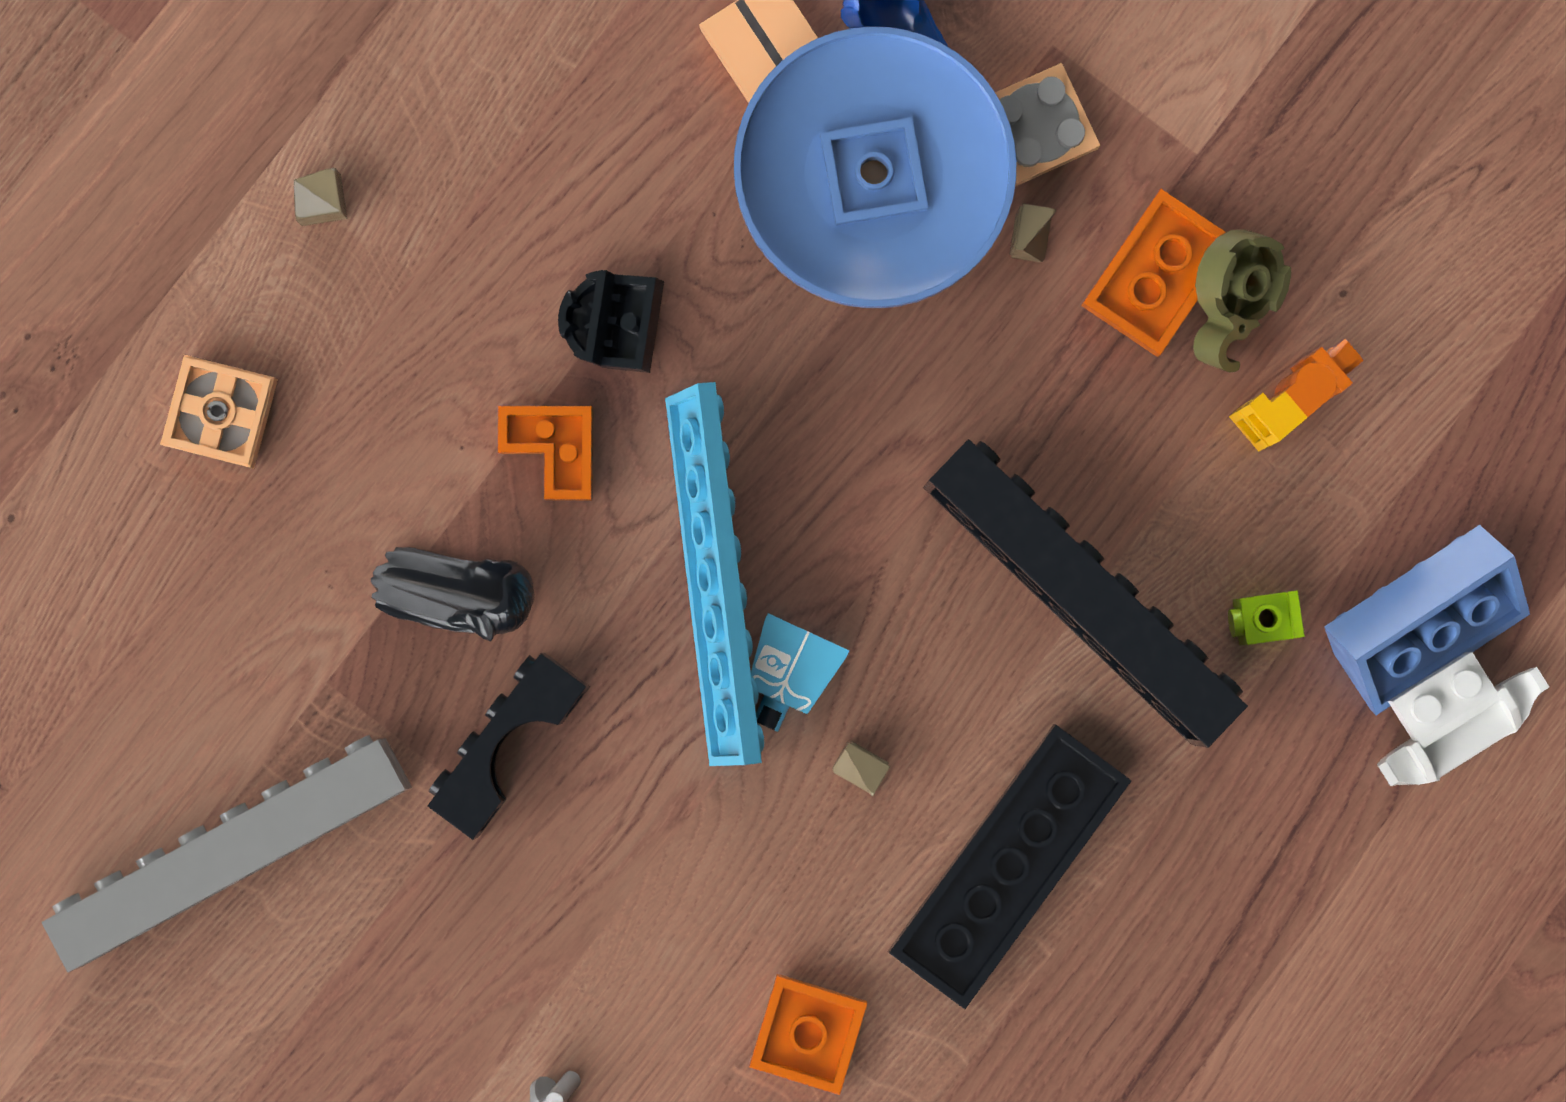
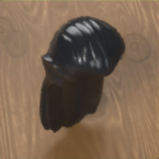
(453, 592)

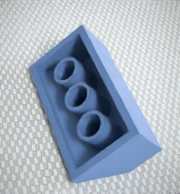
(1429, 617)

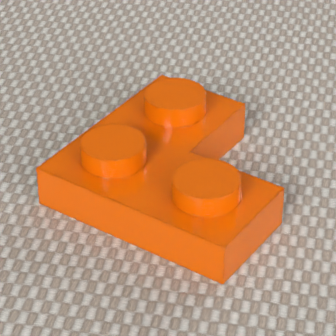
(562, 436)

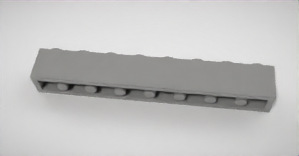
(225, 854)

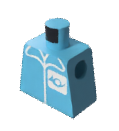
(791, 669)

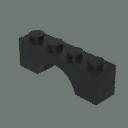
(471, 792)

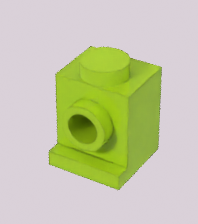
(1286, 616)

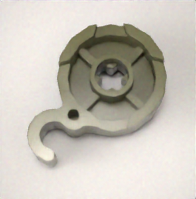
(1236, 287)

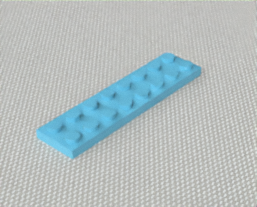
(713, 576)

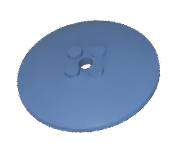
(886, 101)

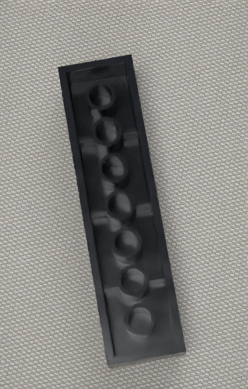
(1085, 595)

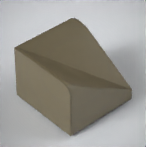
(319, 198)
(1031, 232)
(861, 767)

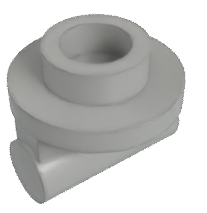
(547, 1090)

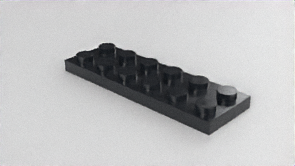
(1009, 866)

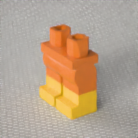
(1297, 395)

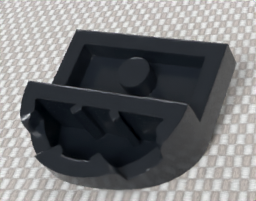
(612, 320)

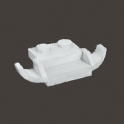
(1455, 718)

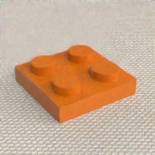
(808, 1034)

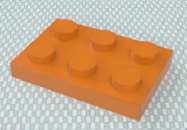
(1154, 274)

